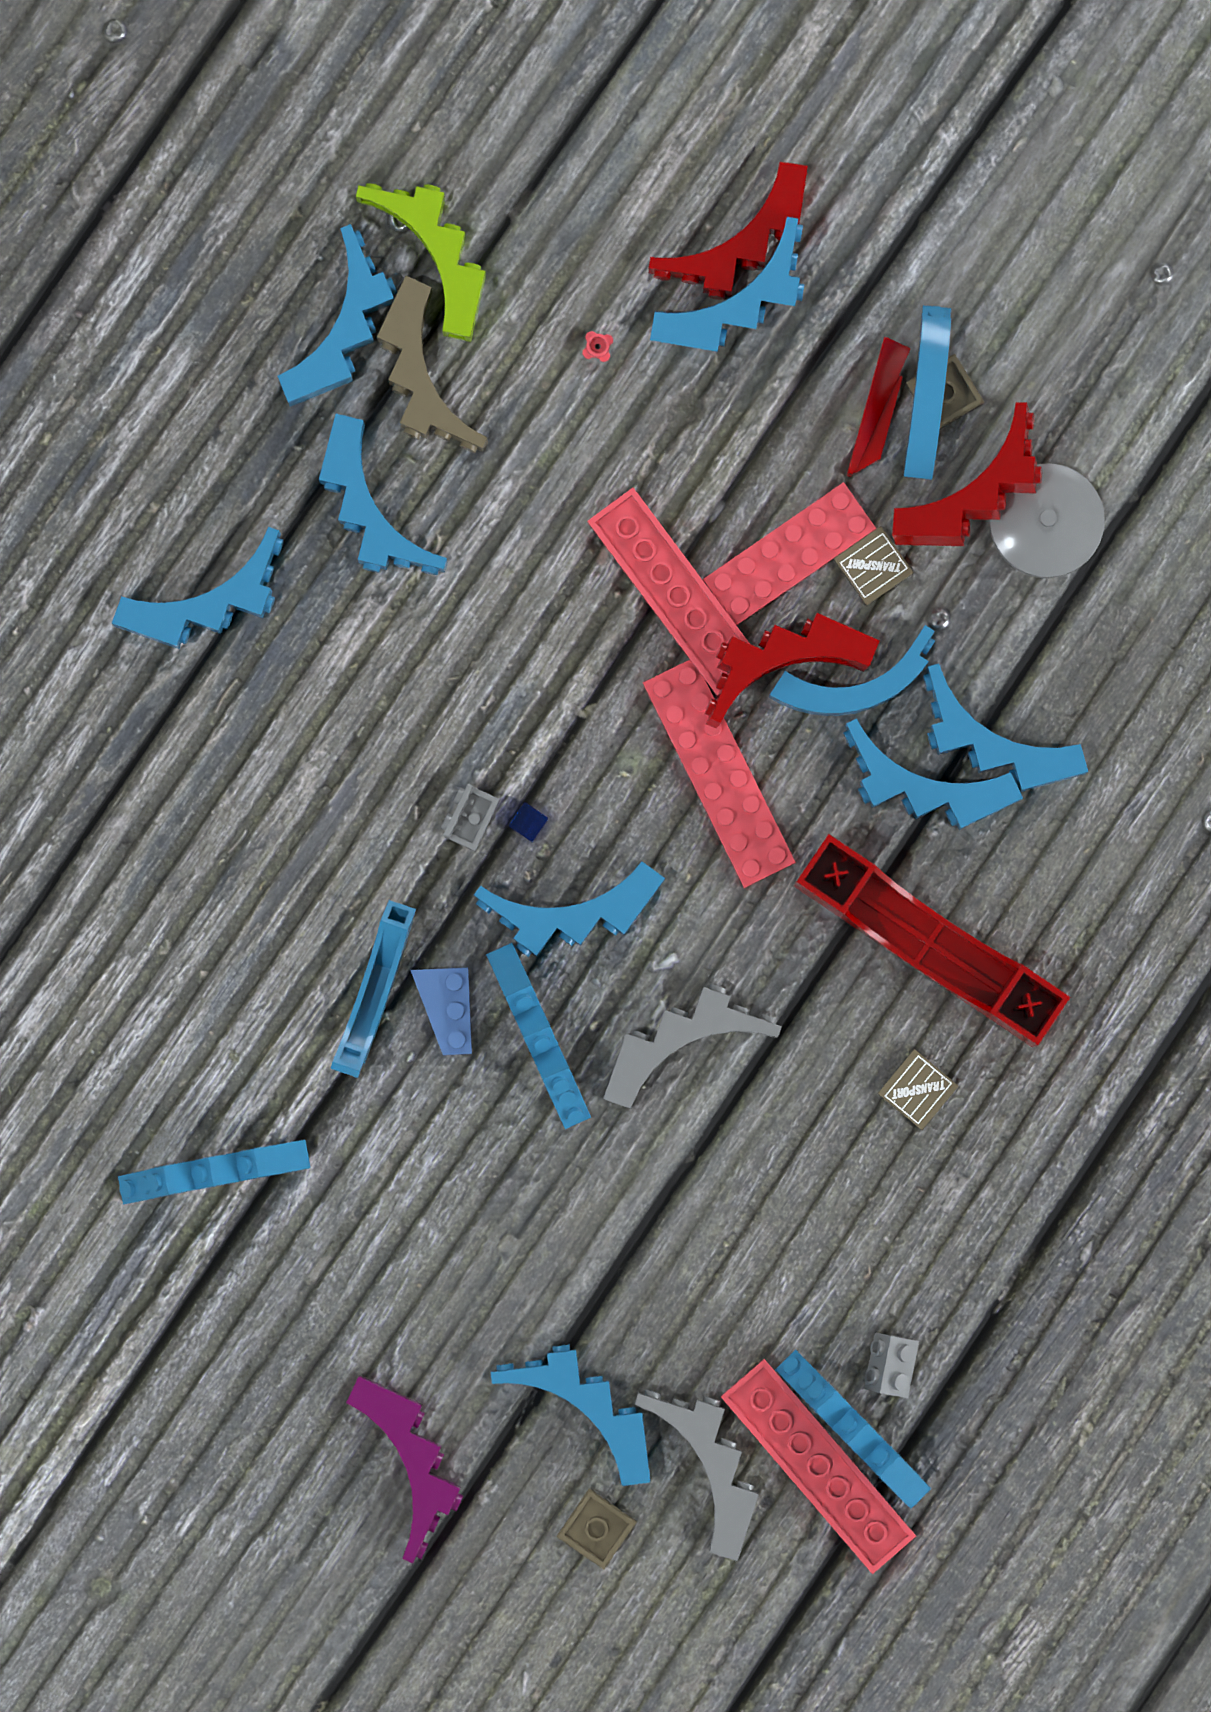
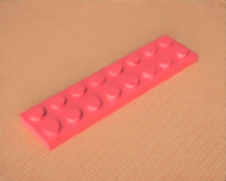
(666, 582)
(719, 775)
(818, 1466)

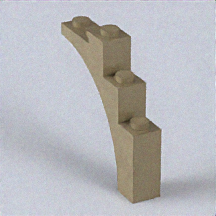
(426, 410)

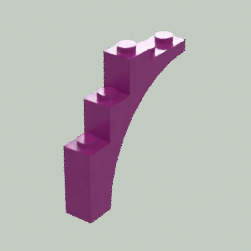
(430, 1493)

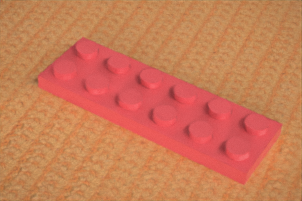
(789, 554)

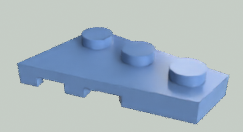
(447, 1006)

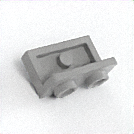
(470, 817)
(891, 1365)

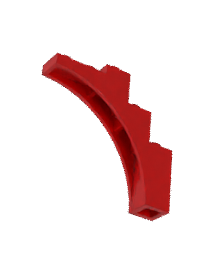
(747, 247)
(948, 520)
(822, 642)

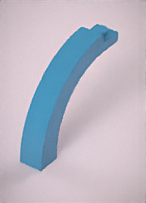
(928, 392)
(850, 700)
(375, 989)

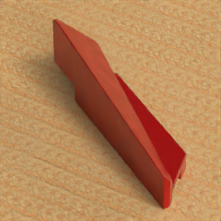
(879, 406)

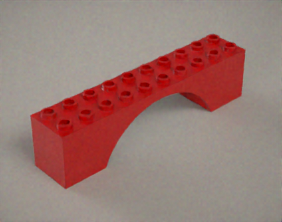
(930, 943)

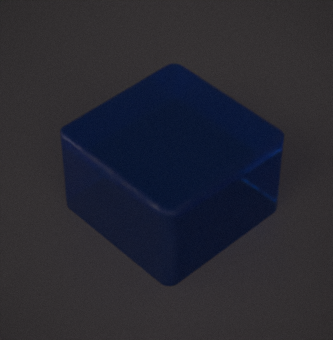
(528, 822)

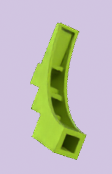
(445, 244)

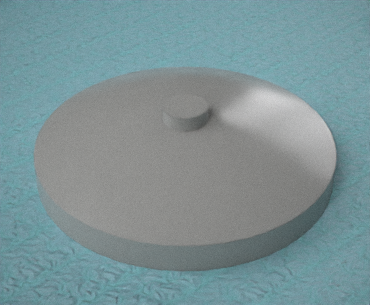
(1050, 529)

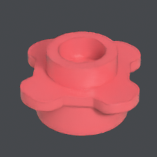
(603, 340)

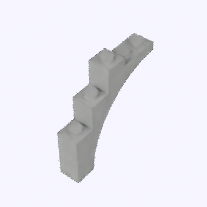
(711, 1017)
(731, 1502)

